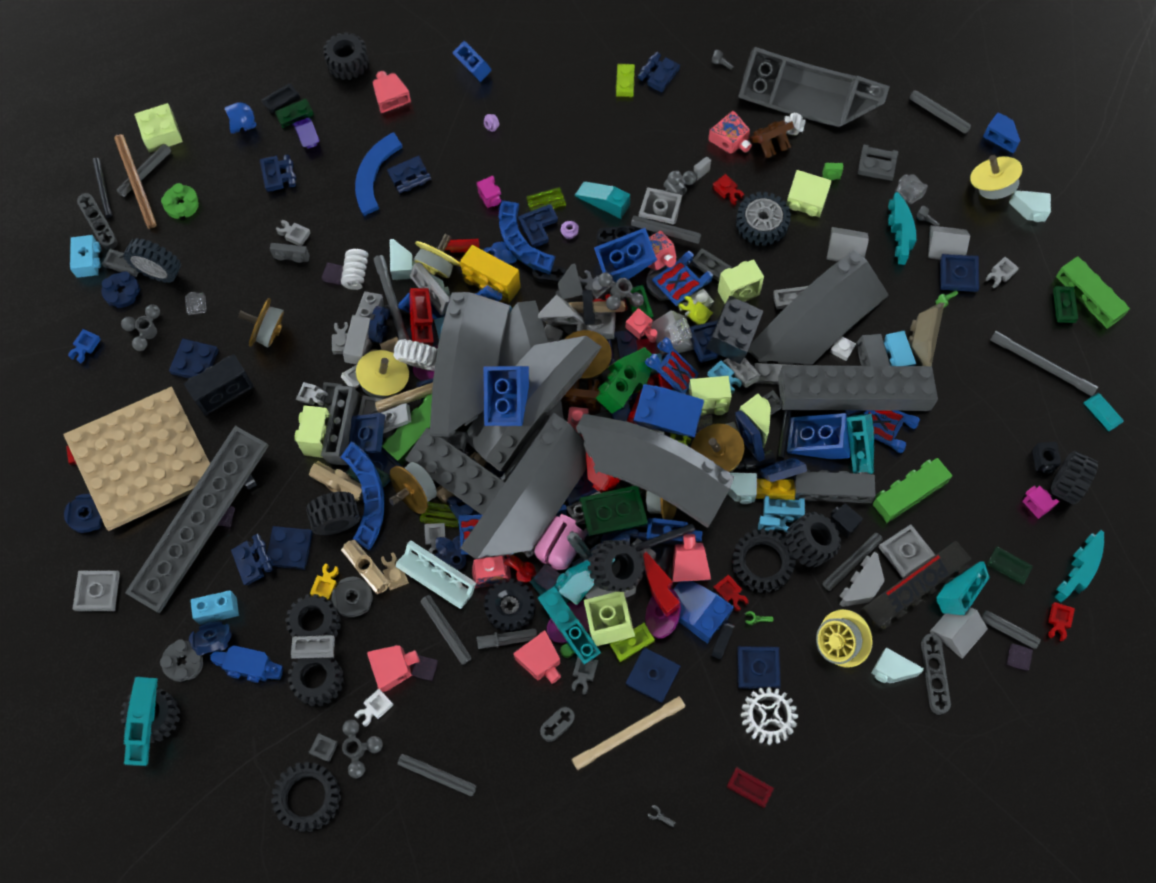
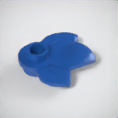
(501, 252)

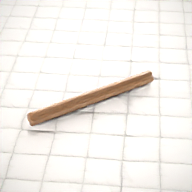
(135, 181)

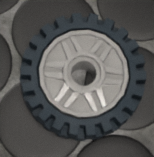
(760, 230)
(152, 260)

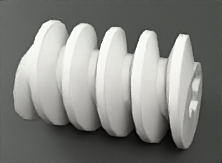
(354, 269)

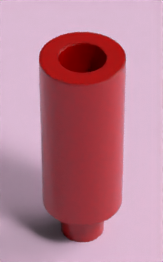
(462, 245)

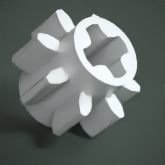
(797, 122)

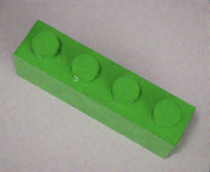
(1093, 292)
(406, 436)
(912, 489)

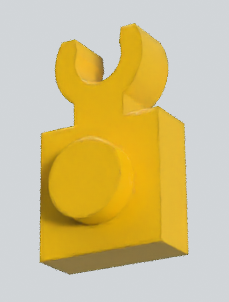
(325, 585)

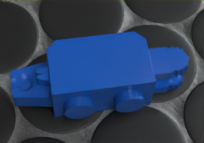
(661, 526)
(247, 663)

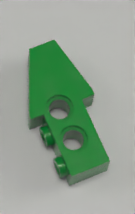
(625, 378)

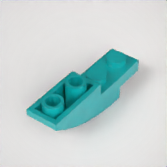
(904, 227)
(1085, 567)
(569, 625)
(139, 721)

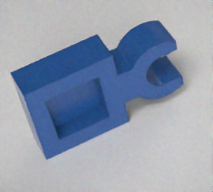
(84, 343)

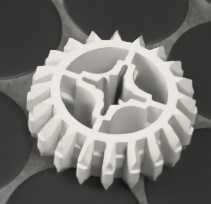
(416, 354)
(761, 709)

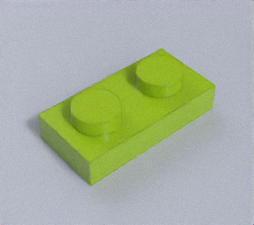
(625, 80)
(630, 646)

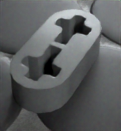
(561, 728)

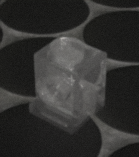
(911, 188)

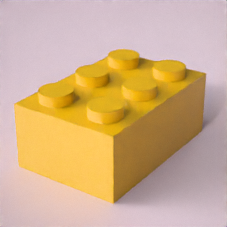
(484, 269)

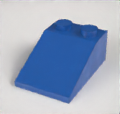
(626, 255)
(505, 395)
(668, 411)
(819, 436)
(701, 609)

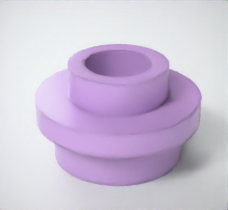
(491, 122)
(569, 233)

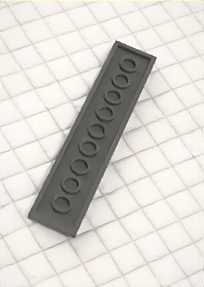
(197, 519)

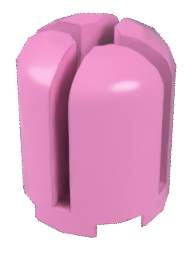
(553, 545)

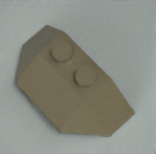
(925, 334)

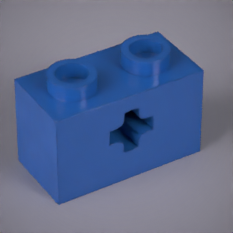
(472, 61)

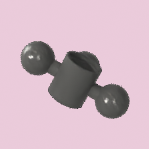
(675, 182)
(617, 295)
(129, 324)
(373, 745)

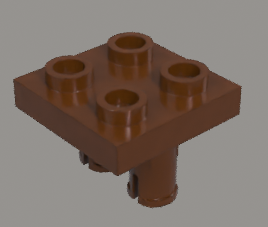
(775, 129)
(583, 398)

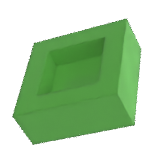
(832, 171)

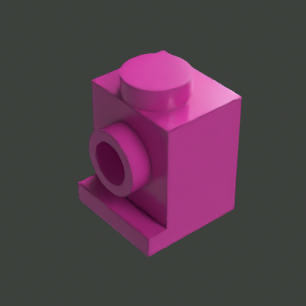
(489, 192)
(1039, 501)

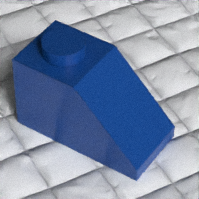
(1003, 132)

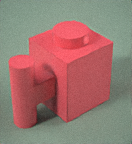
(640, 325)

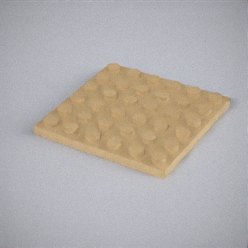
(138, 457)

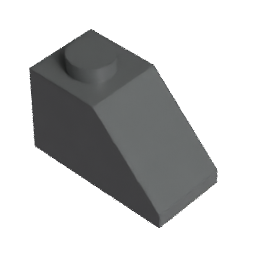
(569, 286)

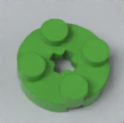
(177, 193)

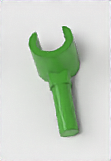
(943, 298)
(757, 618)
(567, 651)

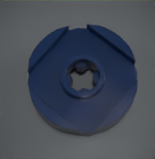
(113, 283)
(378, 326)
(74, 518)
(210, 638)

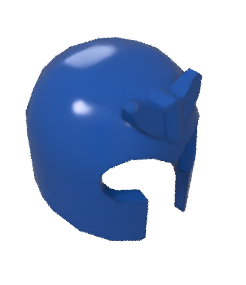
(240, 116)

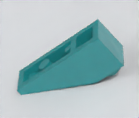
(605, 197)
(861, 442)
(576, 582)
(962, 591)

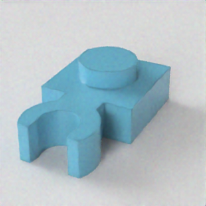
(722, 369)

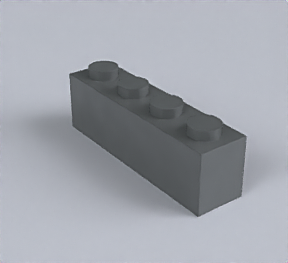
(344, 406)
(835, 486)

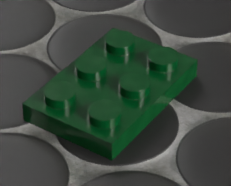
(613, 511)

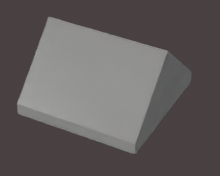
(660, 206)
(844, 241)
(947, 241)
(560, 313)
(661, 326)
(960, 631)

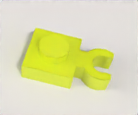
(697, 312)

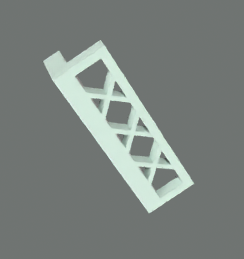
(435, 577)

